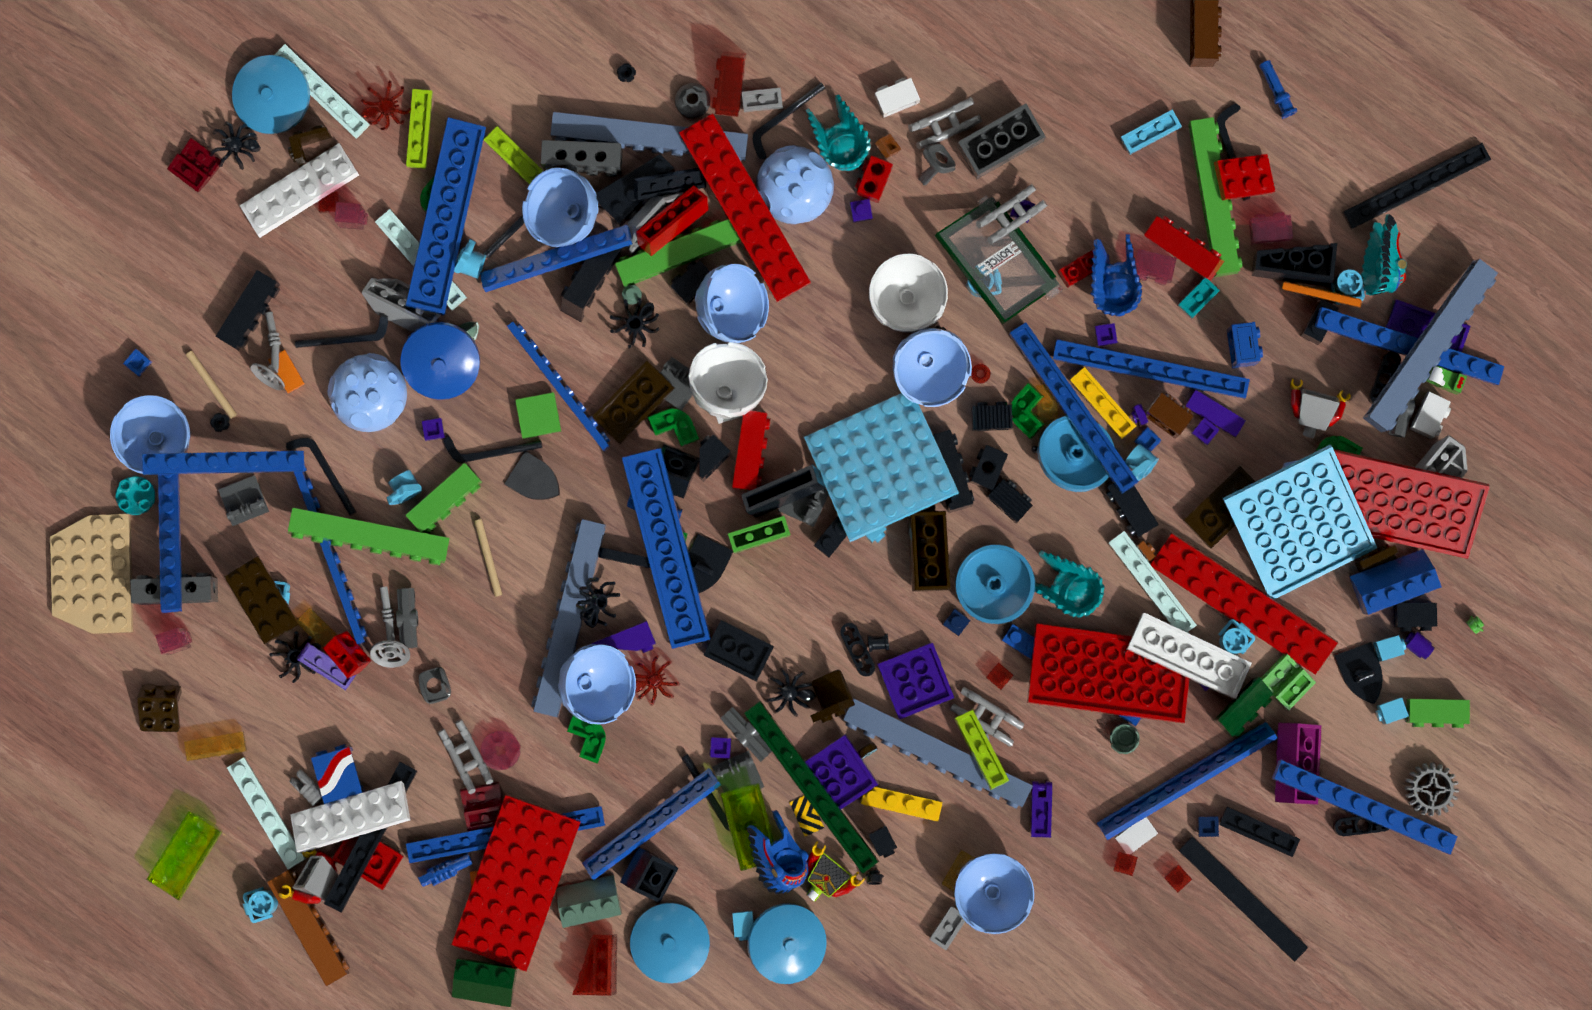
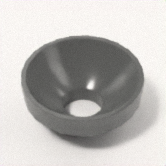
(692, 110)

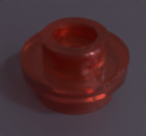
(980, 367)

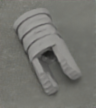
(309, 790)

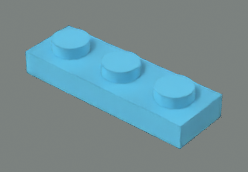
(1150, 132)

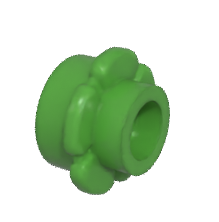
(1475, 624)

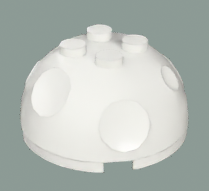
(908, 293)
(727, 379)

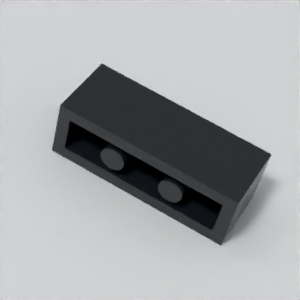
(1132, 509)

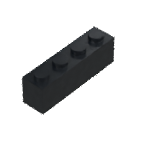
(248, 310)
(783, 491)

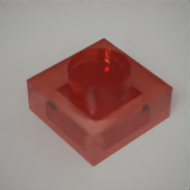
(328, 203)
(999, 676)
(1125, 863)
(1177, 878)

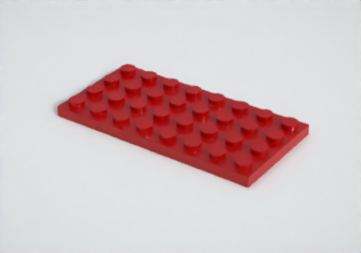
(1415, 504)
(1102, 676)
(516, 883)

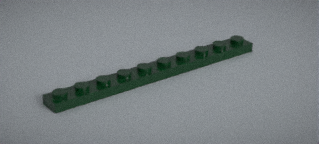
(811, 787)

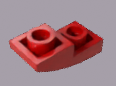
(1077, 269)

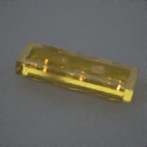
(215, 746)

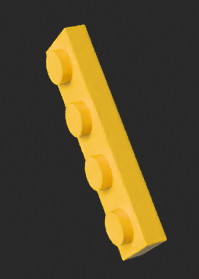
(1102, 403)
(902, 803)

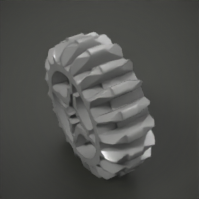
(1432, 770)

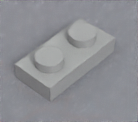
(762, 100)
(947, 928)

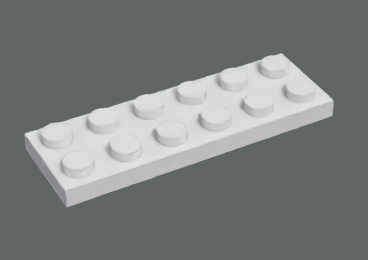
(299, 190)
(1189, 656)
(350, 817)

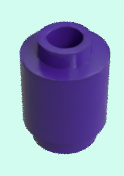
(1419, 645)

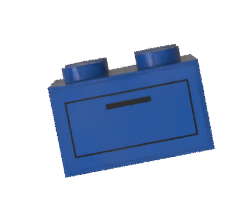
(1244, 345)

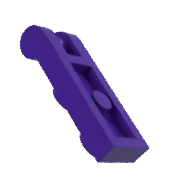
(1041, 810)

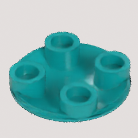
(135, 495)

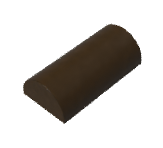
(929, 551)

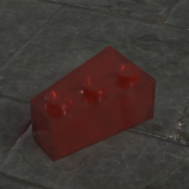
(729, 83)
(599, 968)

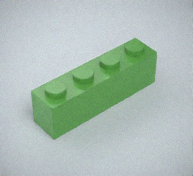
(444, 498)

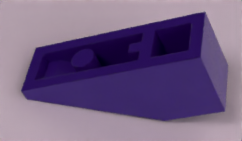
(631, 639)

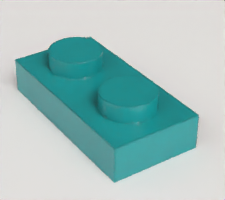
(1198, 297)

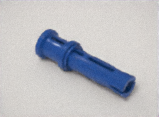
(1281, 98)

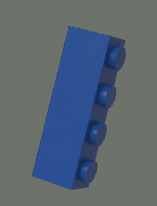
(1395, 582)

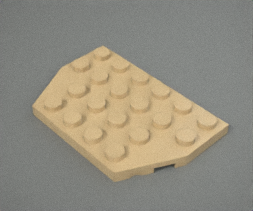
(93, 574)

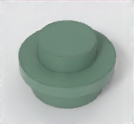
(632, 294)

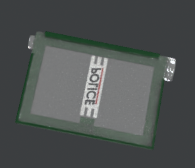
(1004, 273)

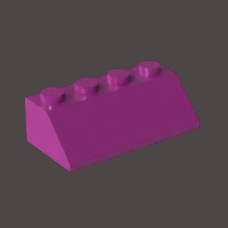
(1301, 747)

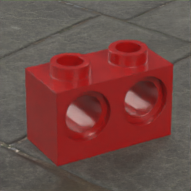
(877, 180)
(347, 654)

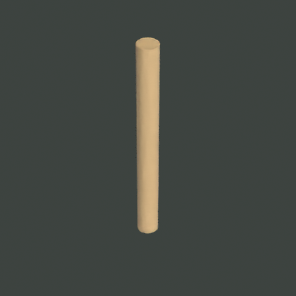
(211, 384)
(488, 557)

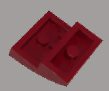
(194, 165)
(482, 806)

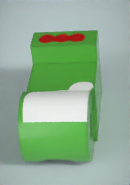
(1446, 380)

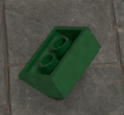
(1244, 707)
(484, 982)

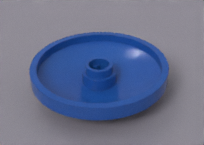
(440, 360)

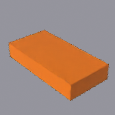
(288, 372)

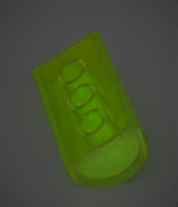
(743, 808)
(184, 855)

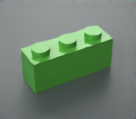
(759, 534)
(1438, 712)

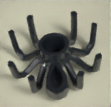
(234, 144)
(635, 323)
(597, 601)
(293, 654)
(790, 692)

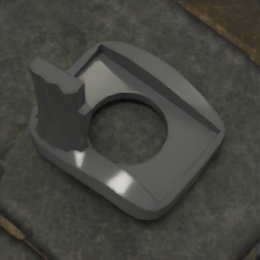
(935, 165)
(443, 694)

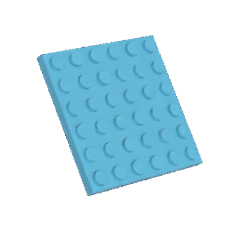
(881, 465)
(1300, 522)

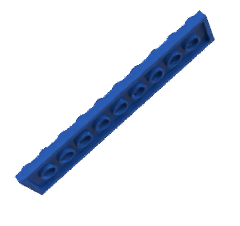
(445, 216)
(666, 548)

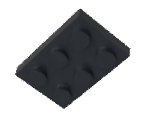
(738, 650)

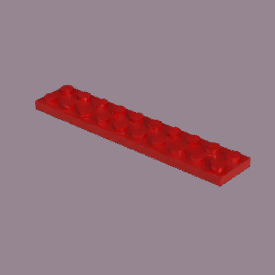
(744, 208)
(1243, 603)

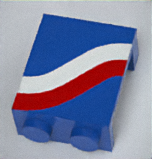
(336, 774)

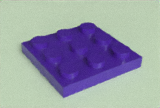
(915, 681)
(842, 772)

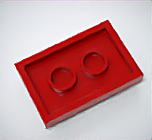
(1244, 177)
(381, 866)

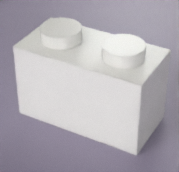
(896, 97)
(1430, 415)

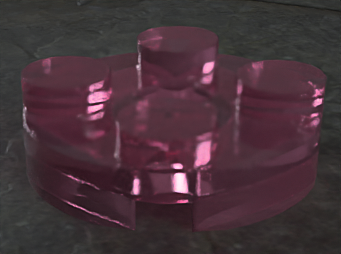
(498, 739)

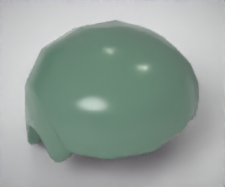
(1124, 738)

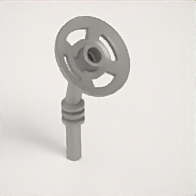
(269, 374)
(390, 645)

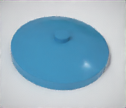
(271, 94)
(1068, 458)
(995, 584)
(669, 943)
(787, 943)

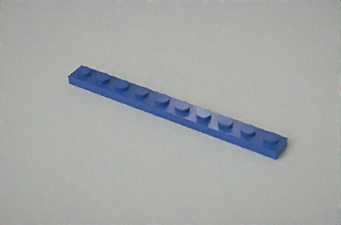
(1402, 344)
(1151, 369)
(1073, 408)
(333, 559)
(1186, 780)
(1364, 807)
(479, 839)

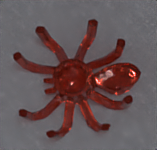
(386, 107)
(653, 680)

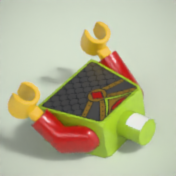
(828, 876)

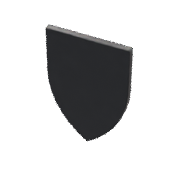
(533, 479)
(708, 561)
(1361, 671)

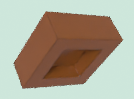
(888, 146)
(1146, 550)

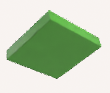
(538, 415)

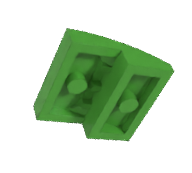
(1287, 681)

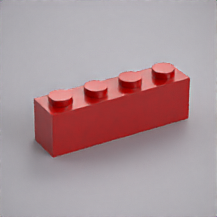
(672, 220)
(1184, 248)
(750, 451)

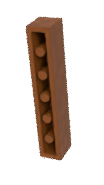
(310, 931)

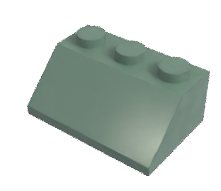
(588, 901)

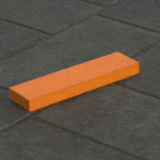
(1317, 293)

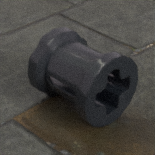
(878, 642)

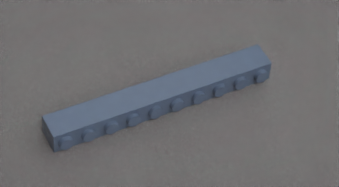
(631, 134)
(1430, 346)
(568, 621)
(931, 750)

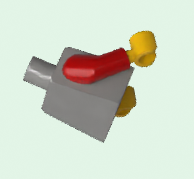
(1316, 409)
(315, 879)

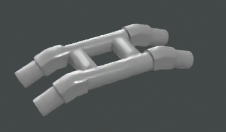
(950, 113)
(1015, 203)
(999, 715)
(468, 744)

